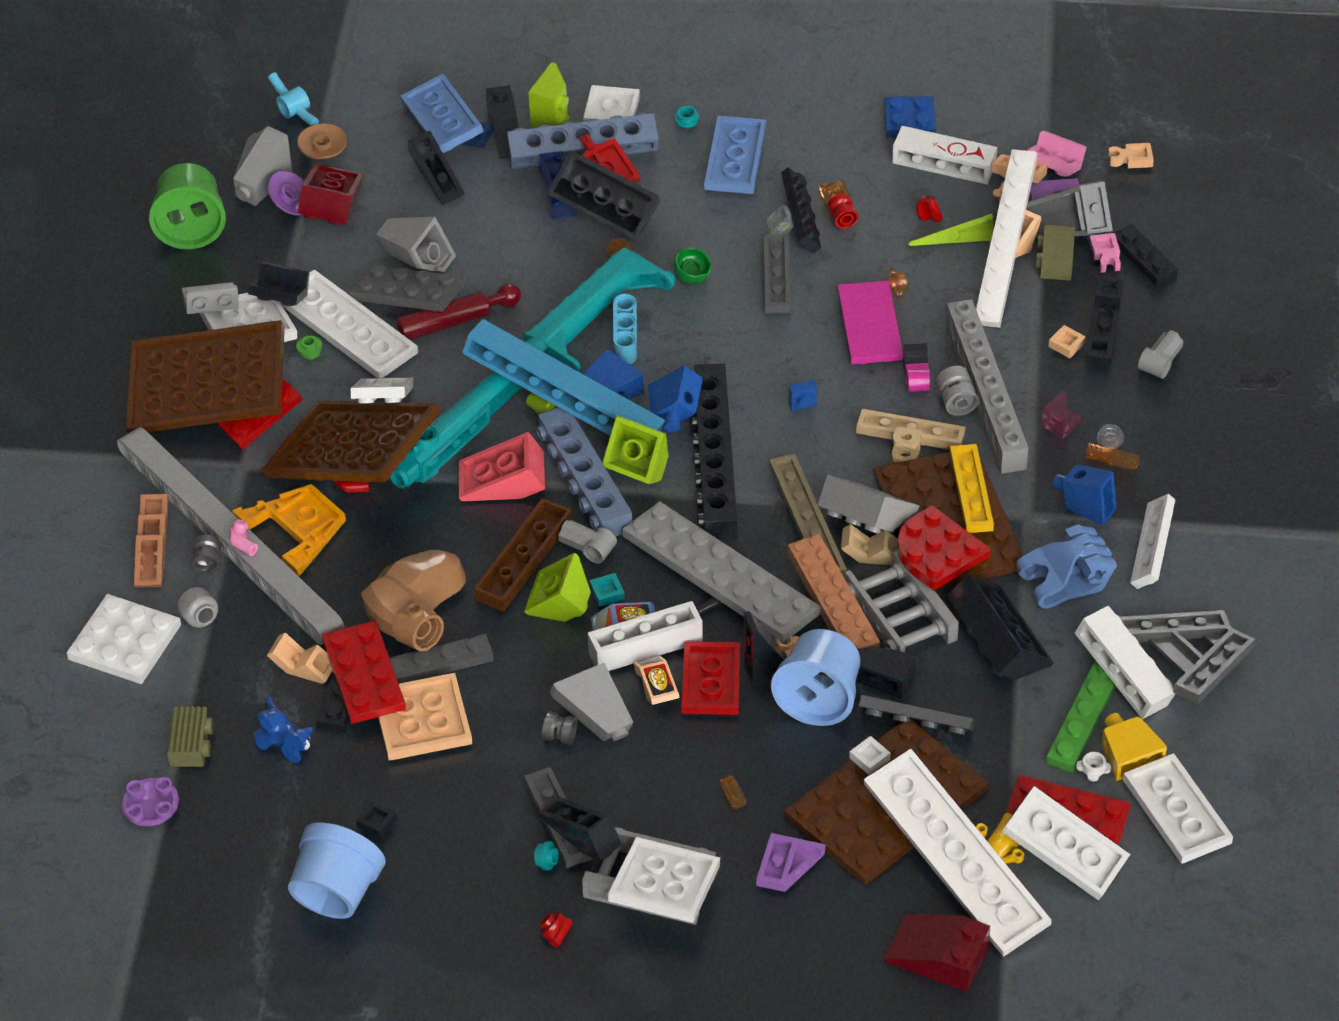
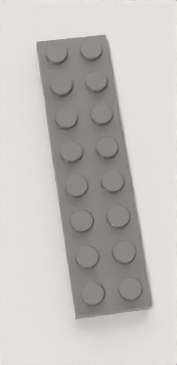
(721, 571)

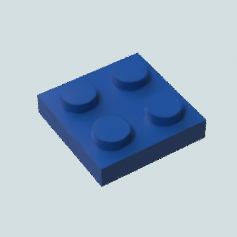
(909, 112)

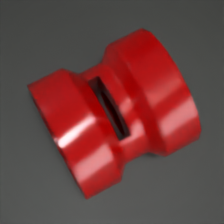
(842, 210)

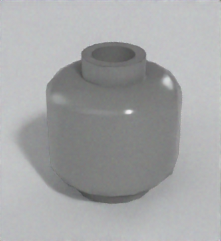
(197, 607)

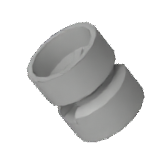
(957, 390)

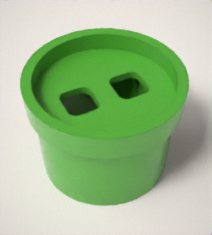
(171, 209)

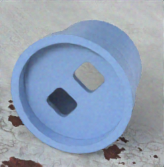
(814, 697)
(334, 869)

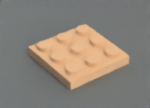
(431, 720)

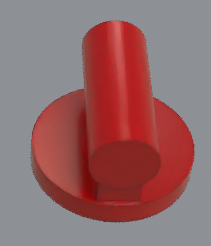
(928, 209)
(555, 927)

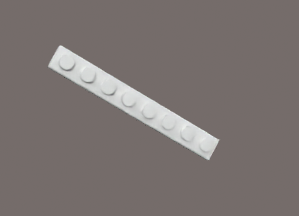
(1006, 237)

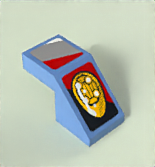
(620, 612)

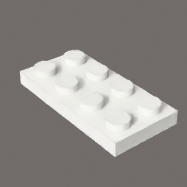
(388, 388)
(1177, 808)
(1066, 843)

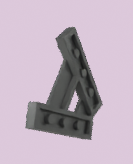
(1170, 636)

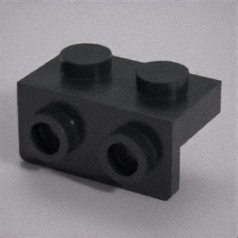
(280, 284)

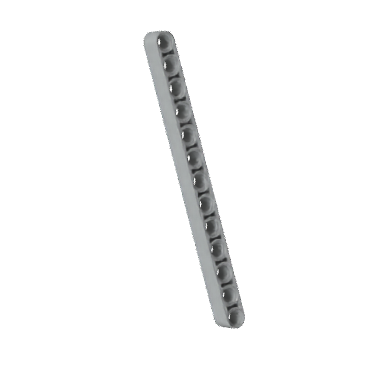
(215, 519)

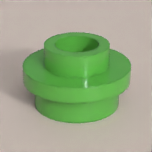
(309, 347)

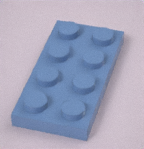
(443, 112)
(735, 154)

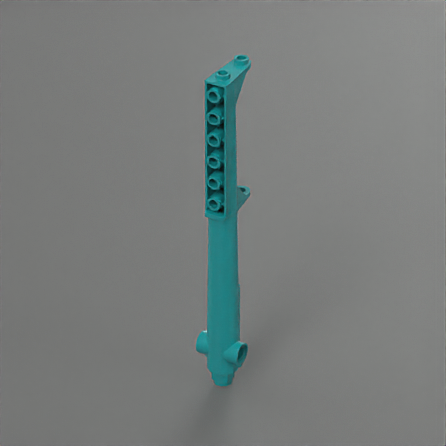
(552, 335)

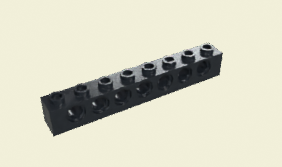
(714, 454)

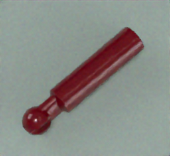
(457, 312)

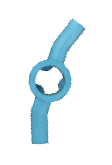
(292, 101)

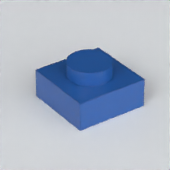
(802, 395)

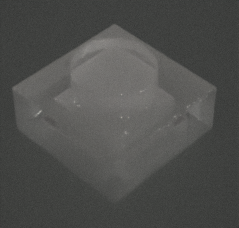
(780, 221)

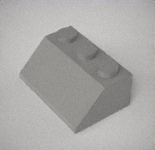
(864, 505)

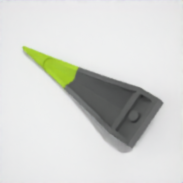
(1077, 206)

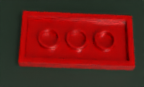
(363, 672)
(1099, 811)

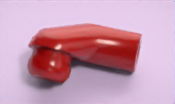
(353, 486)

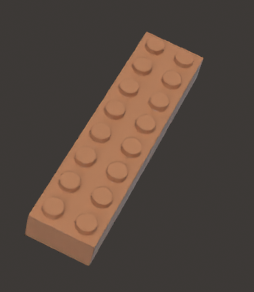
(831, 591)

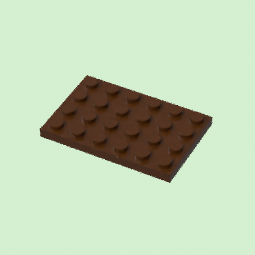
(206, 377)
(351, 441)
(932, 482)
(855, 824)

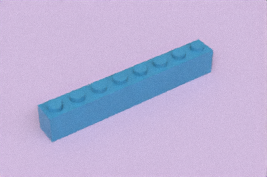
(553, 379)

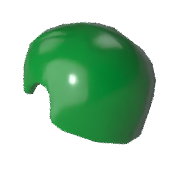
(692, 266)

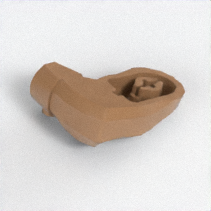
(408, 593)

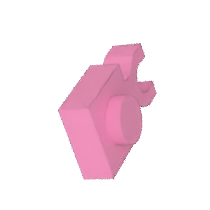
(1106, 249)

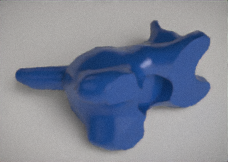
(280, 731)

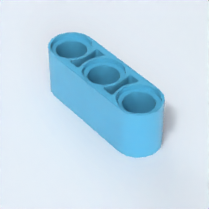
(625, 327)

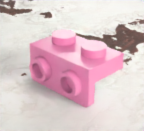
(1059, 153)

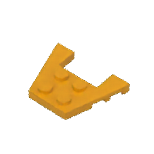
(305, 516)

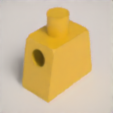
(1129, 744)

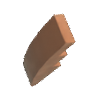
(151, 540)

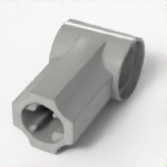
(1159, 357)
(593, 543)

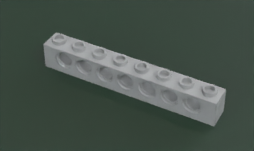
(994, 402)

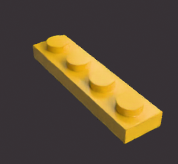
(971, 488)

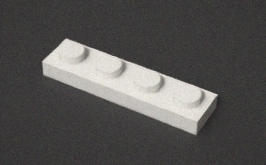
(1152, 541)

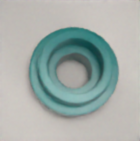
(686, 117)
(546, 855)

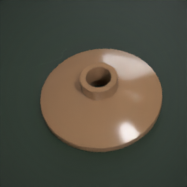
(322, 141)

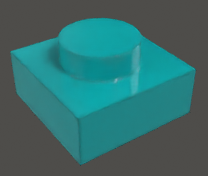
(607, 589)

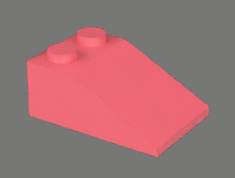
(503, 471)

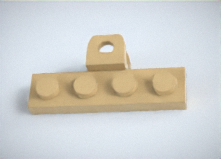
(909, 433)

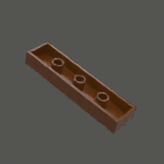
(522, 555)

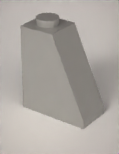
(261, 158)
(417, 242)
(594, 702)

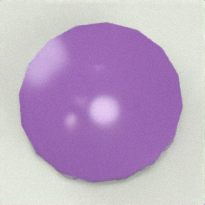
(150, 801)

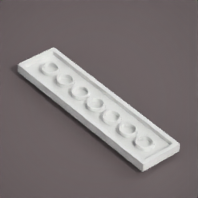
(957, 852)

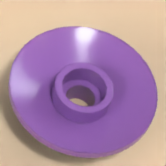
(286, 191)

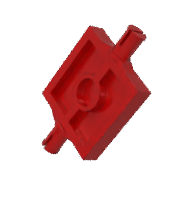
(611, 157)

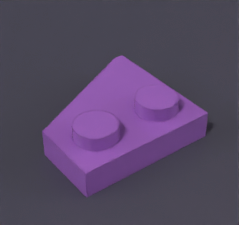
(787, 861)

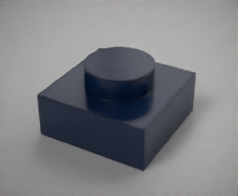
(482, 138)

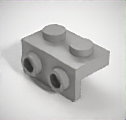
(210, 298)

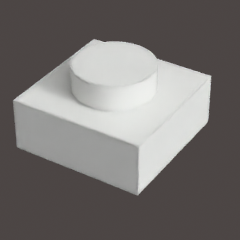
(870, 755)

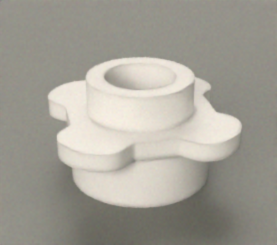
(1091, 760)

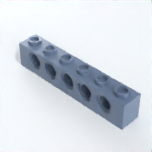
(524, 156)
(583, 471)

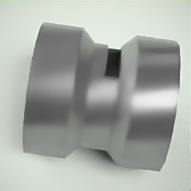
(206, 553)
(559, 728)

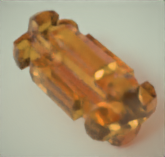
(733, 791)

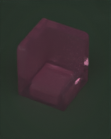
(1058, 417)

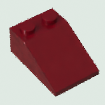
(329, 194)
(940, 947)

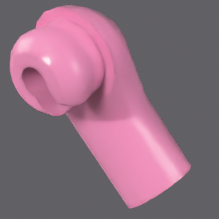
(239, 539)

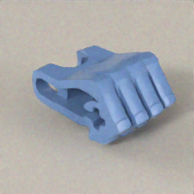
(1071, 567)

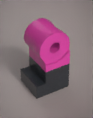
(916, 367)

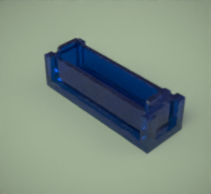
(550, 165)

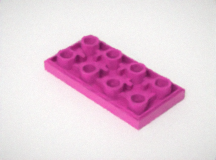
(870, 322)

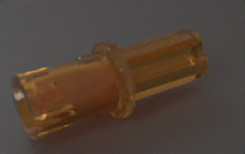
(1112, 456)

